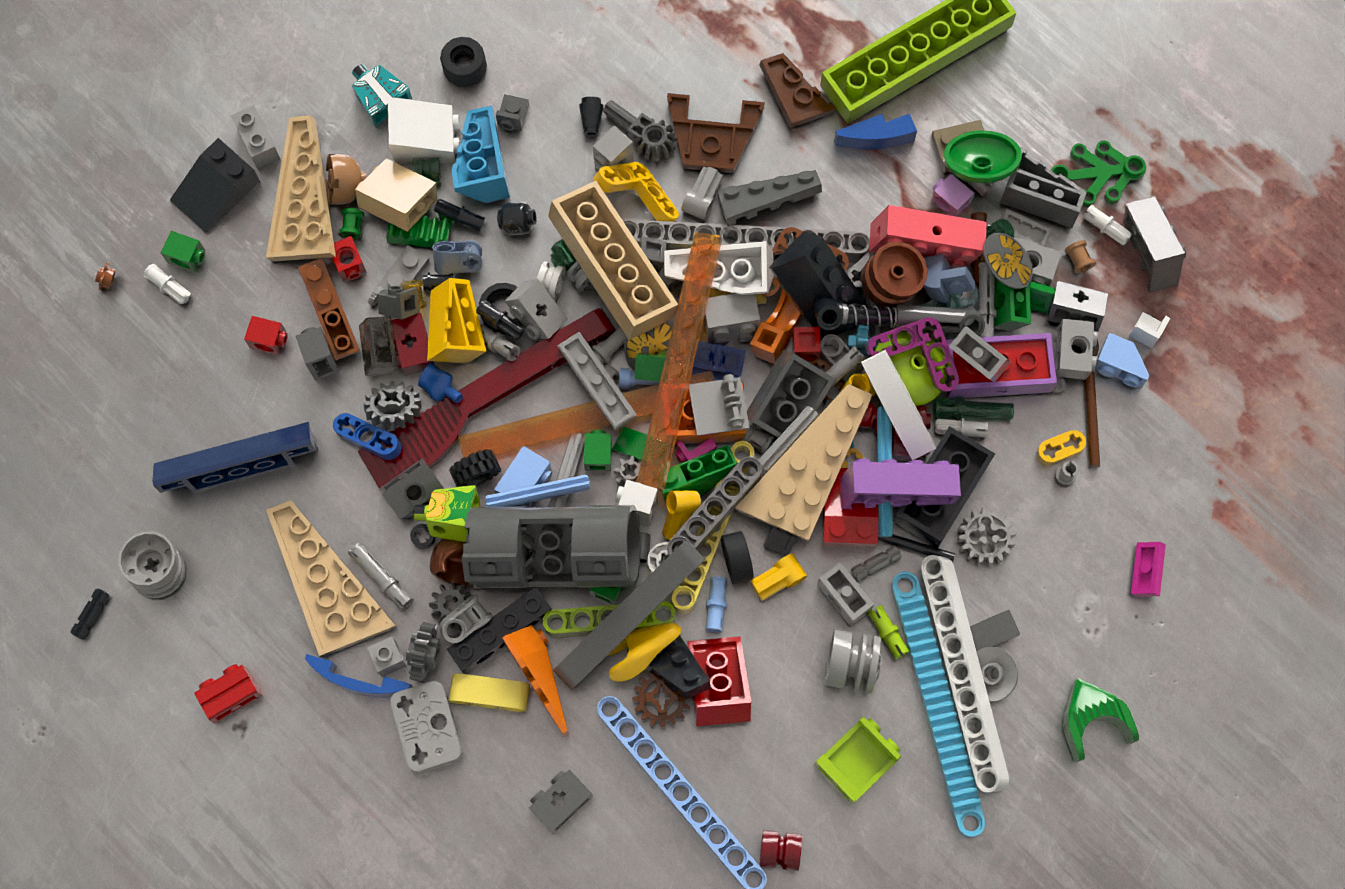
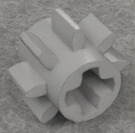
(629, 465)

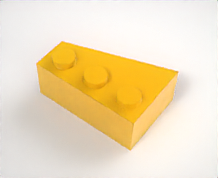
(454, 324)

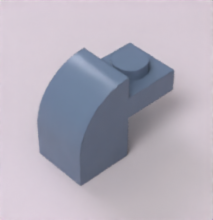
(944, 280)

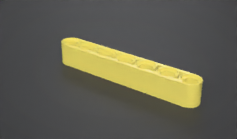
(692, 588)

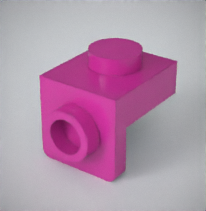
(684, 455)

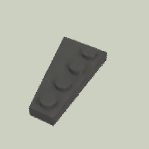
(770, 193)

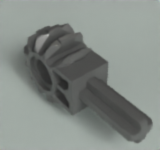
(642, 130)

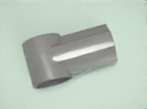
(700, 199)

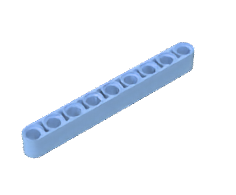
(677, 780)

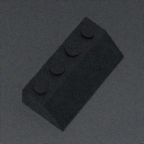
(811, 272)

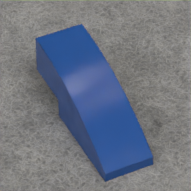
(877, 133)

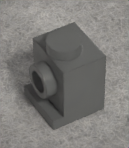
(398, 302)

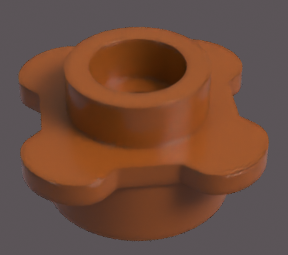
(105, 276)

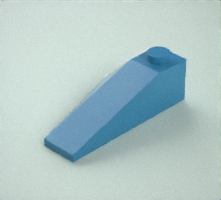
(479, 160)

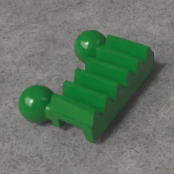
(422, 233)

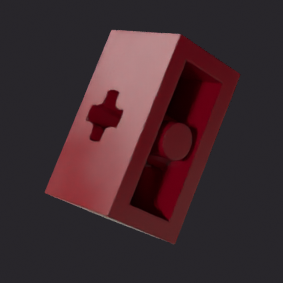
(409, 330)

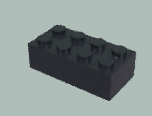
(934, 521)

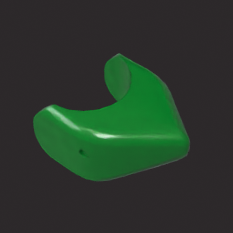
(1091, 704)

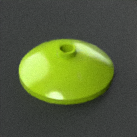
(915, 378)

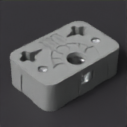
(418, 730)

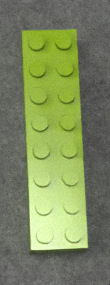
(913, 53)

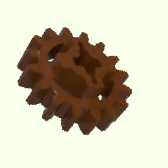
(648, 699)

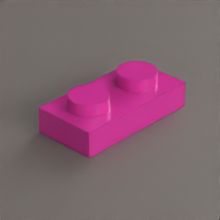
(1148, 569)

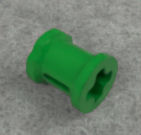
(351, 223)

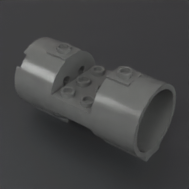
(552, 546)

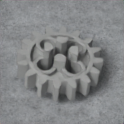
(974, 526)

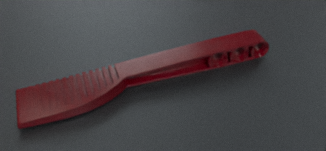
(438, 428)

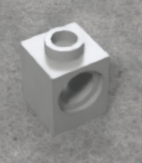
(386, 656)

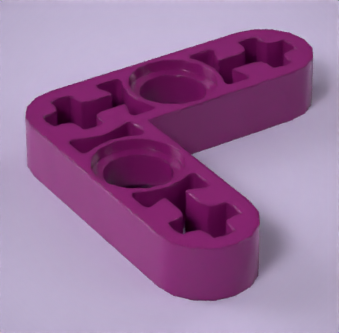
(917, 338)

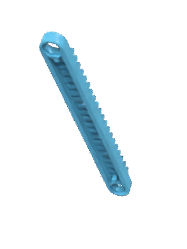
(938, 705)

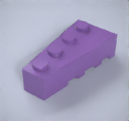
(899, 483)

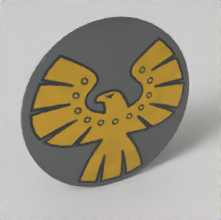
(1007, 260)
(649, 343)

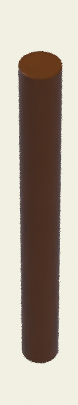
(1092, 421)

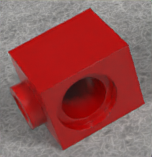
(344, 249)
(266, 335)
(806, 343)

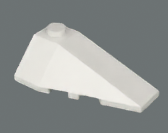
(738, 270)

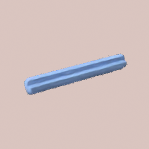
(538, 492)

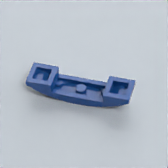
(327, 670)

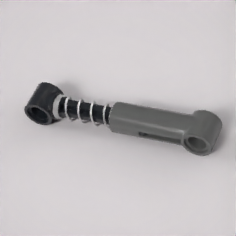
(950, 319)

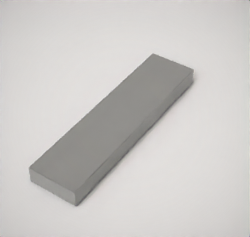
(597, 381)

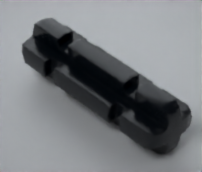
(89, 613)

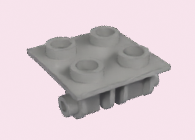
(718, 406)

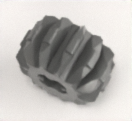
(442, 601)

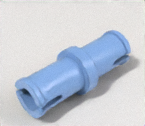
(716, 604)

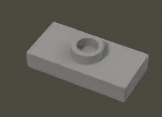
(1028, 229)

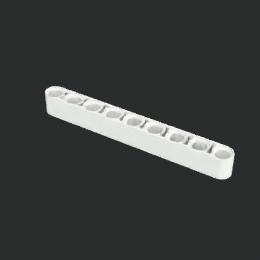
(973, 682)

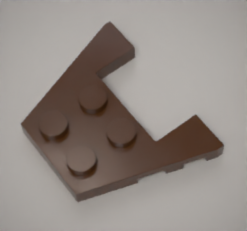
(709, 142)

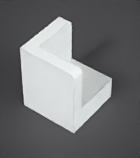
(1148, 329)

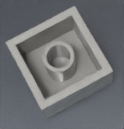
(731, 318)

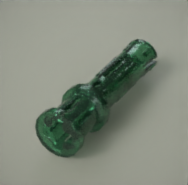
(959, 408)

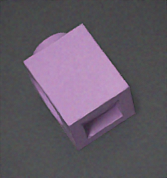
(951, 195)

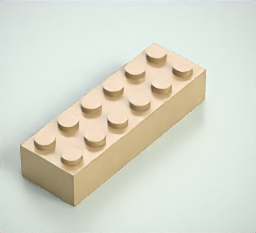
(612, 260)

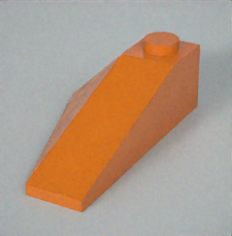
(532, 657)

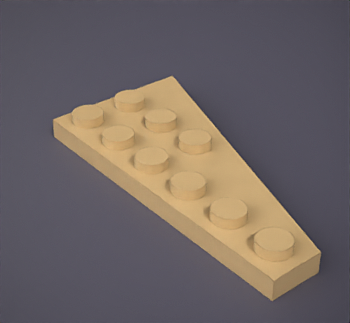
(301, 207)
(802, 479)
(329, 594)

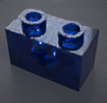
(719, 358)

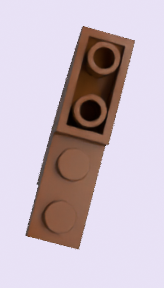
(329, 309)

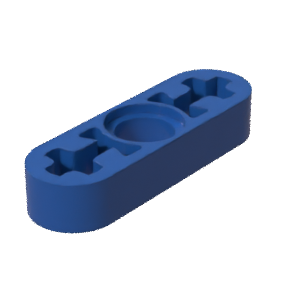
(373, 445)

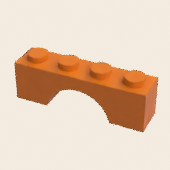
(776, 331)

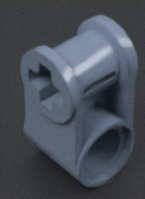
(454, 257)

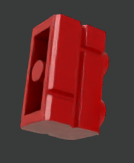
(227, 693)

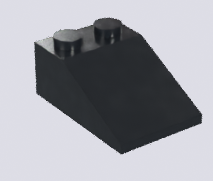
(214, 185)

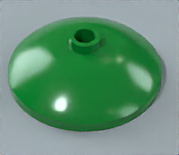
(982, 156)

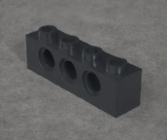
(488, 640)

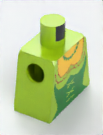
(448, 512)

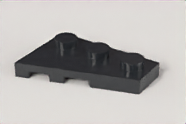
(679, 669)

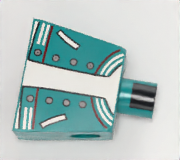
(375, 88)

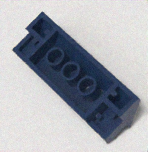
(235, 460)

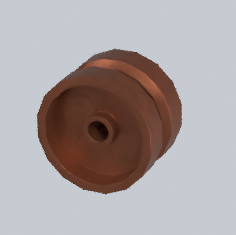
(894, 274)

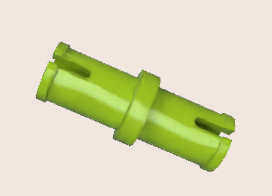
(888, 632)

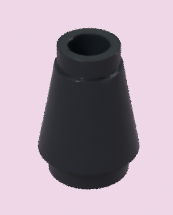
(591, 114)

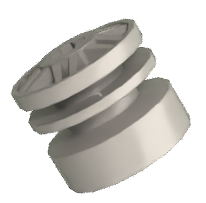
(143, 553)
(853, 661)

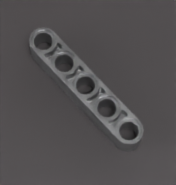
(721, 499)

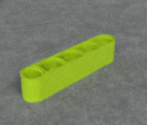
(595, 615)

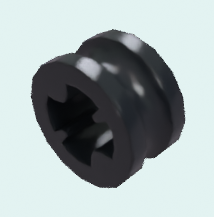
(416, 530)

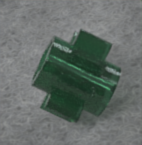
(562, 255)

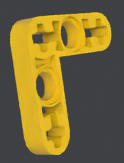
(638, 177)

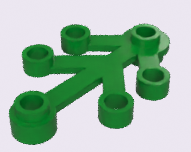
(1103, 171)

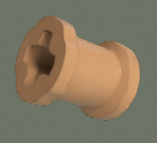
(1080, 256)

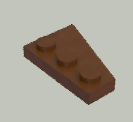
(794, 95)

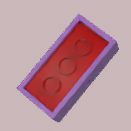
(1028, 373)

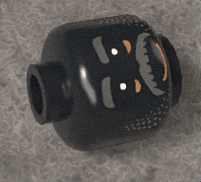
(516, 218)

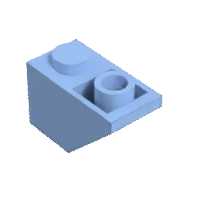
(1122, 360)

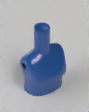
(438, 384)

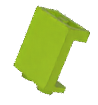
(858, 759)

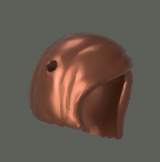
(447, 562)

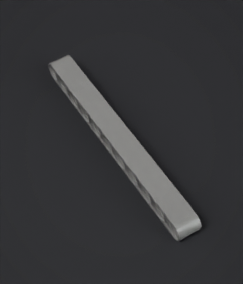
(743, 234)

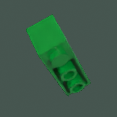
(700, 472)

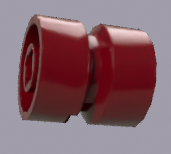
(780, 850)

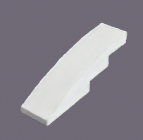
(898, 405)

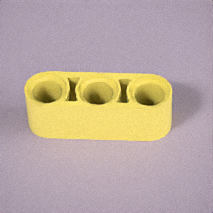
(489, 692)

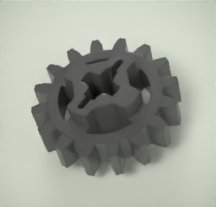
(392, 405)
(423, 652)

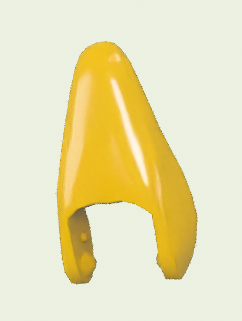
(643, 647)

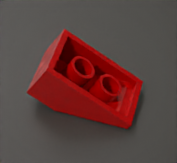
(848, 527)
(729, 693)

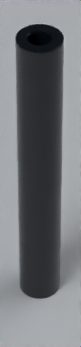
(916, 546)

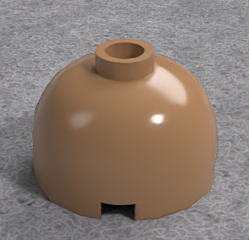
(343, 178)

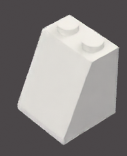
(422, 131)

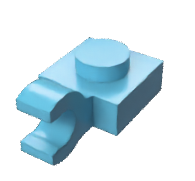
(860, 339)

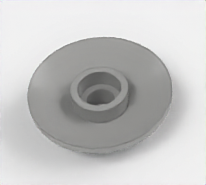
(997, 658)

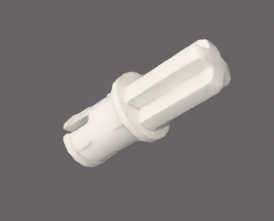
(1107, 225)
(167, 284)
(967, 428)

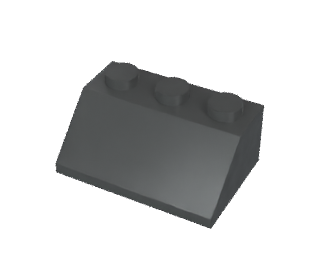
(787, 392)

